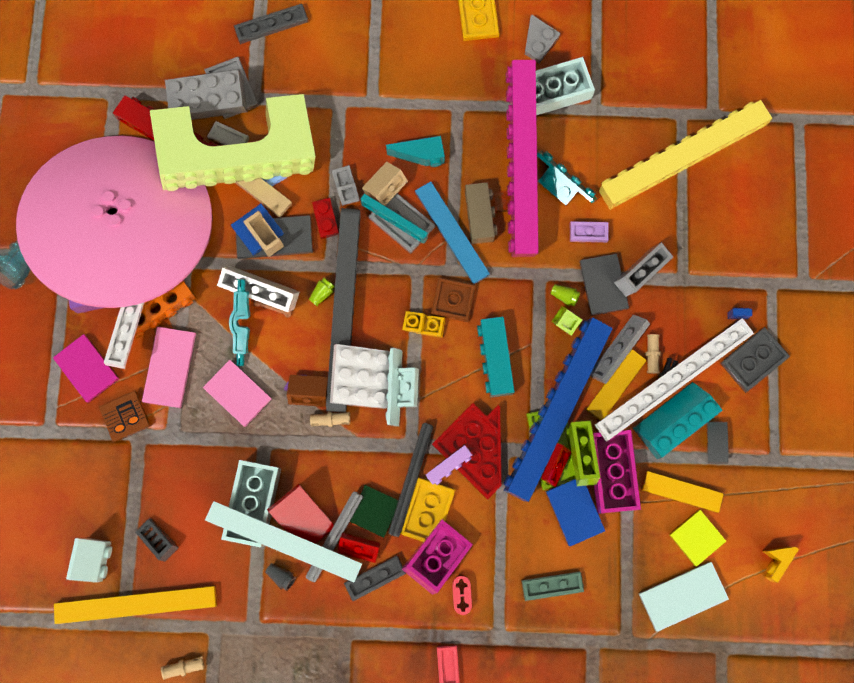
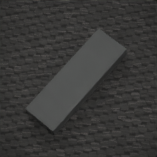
(375, 578)

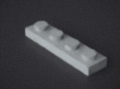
(619, 349)

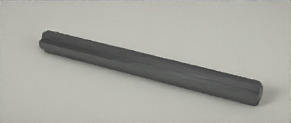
(410, 480)

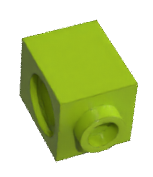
(566, 320)

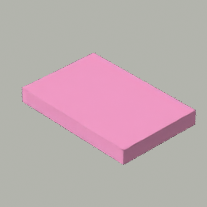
(237, 393)

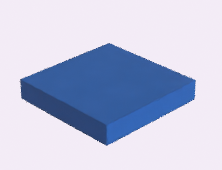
(244, 234)

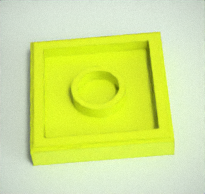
(697, 538)

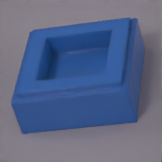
(739, 313)

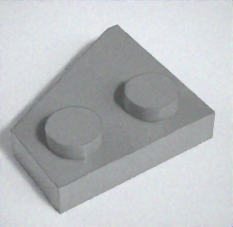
(539, 39)

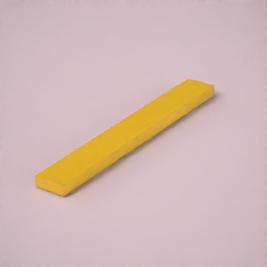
(135, 605)

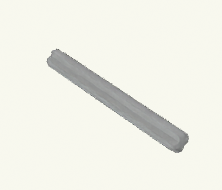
(338, 528)

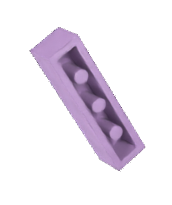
(449, 464)

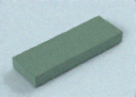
(552, 586)

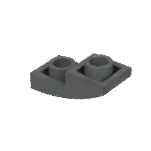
(717, 442)

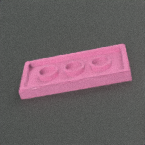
(169, 367)

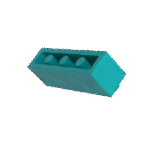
(497, 358)

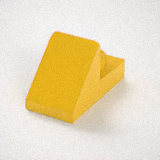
(782, 558)

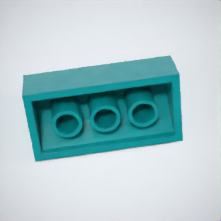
(677, 420)

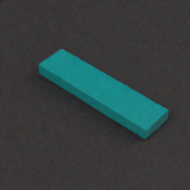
(394, 218)

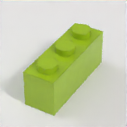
(583, 453)

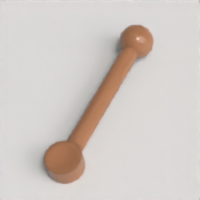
(257, 304)

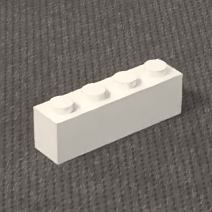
(259, 288)

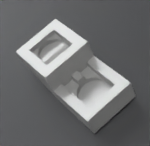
(345, 185)

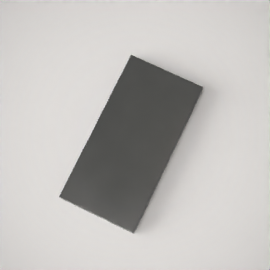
(296, 238)

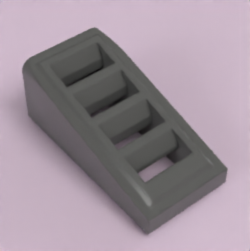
(165, 549)

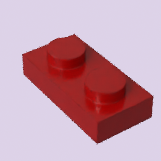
(325, 218)
(556, 465)
(358, 547)

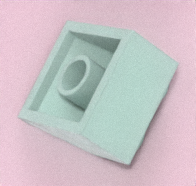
(89, 560)

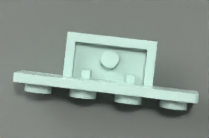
(401, 387)

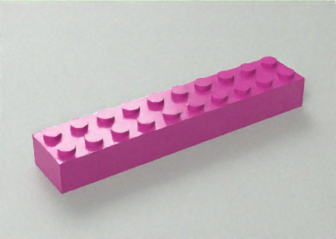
(523, 158)

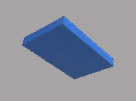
(575, 512)

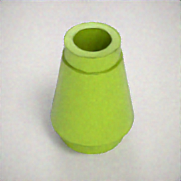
(322, 290)
(565, 294)

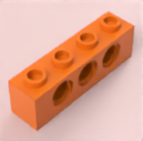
(152, 320)

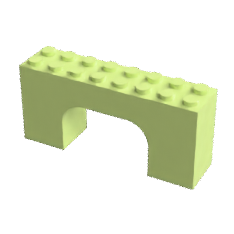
(189, 163)

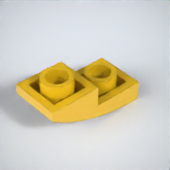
(424, 324)

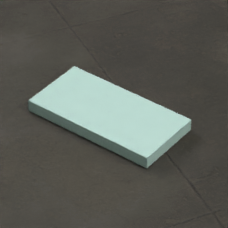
(683, 596)

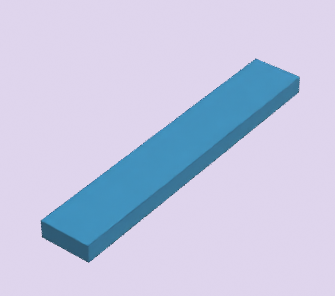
(452, 233)

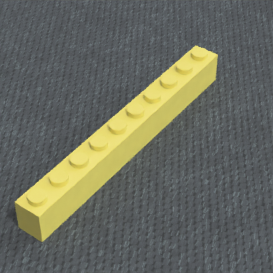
(685, 154)

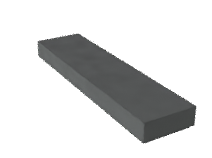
(271, 23)

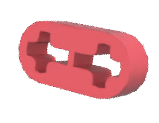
(467, 595)

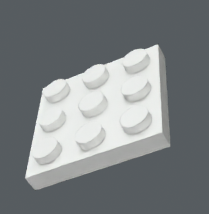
(359, 376)

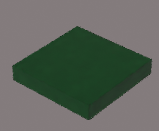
(374, 511)

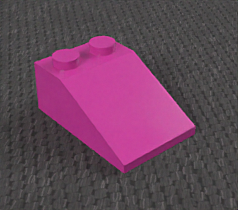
(437, 557)

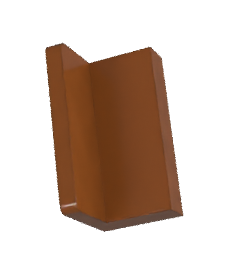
(307, 390)

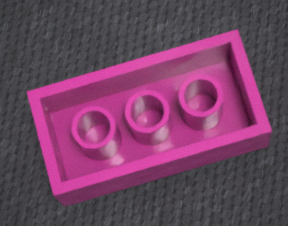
(618, 481)

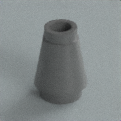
(283, 578)

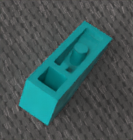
(421, 151)

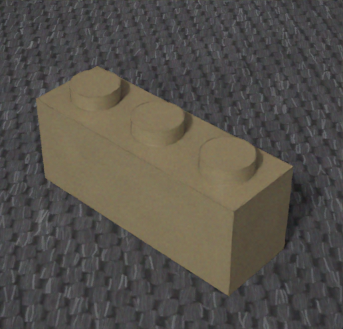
(480, 213)

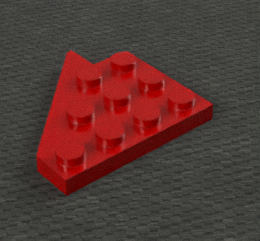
(483, 439)

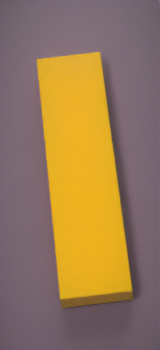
(616, 385)
(682, 492)

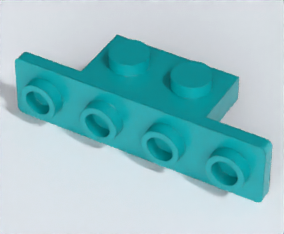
(562, 183)

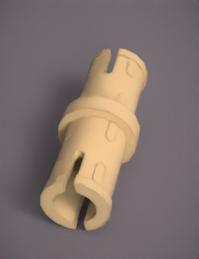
(653, 354)
(330, 419)
(182, 667)

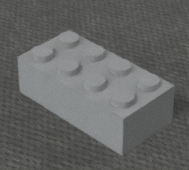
(208, 94)

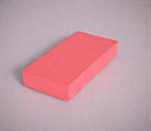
(448, 664)

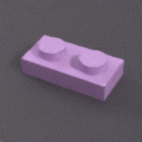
(589, 232)

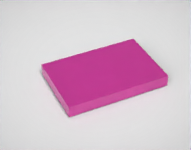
(85, 368)

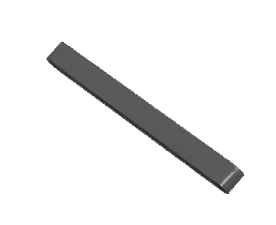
(344, 290)

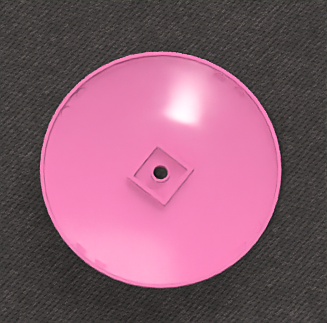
(104, 256)

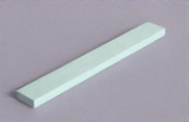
(283, 541)

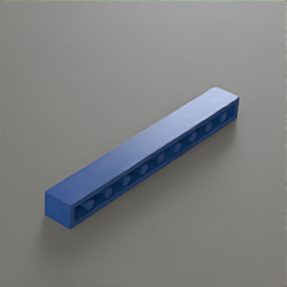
(557, 410)

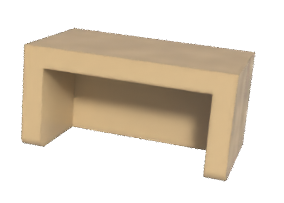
(385, 183)
(263, 234)

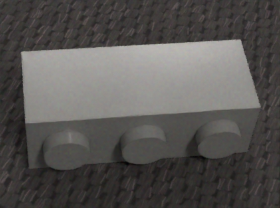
(643, 269)

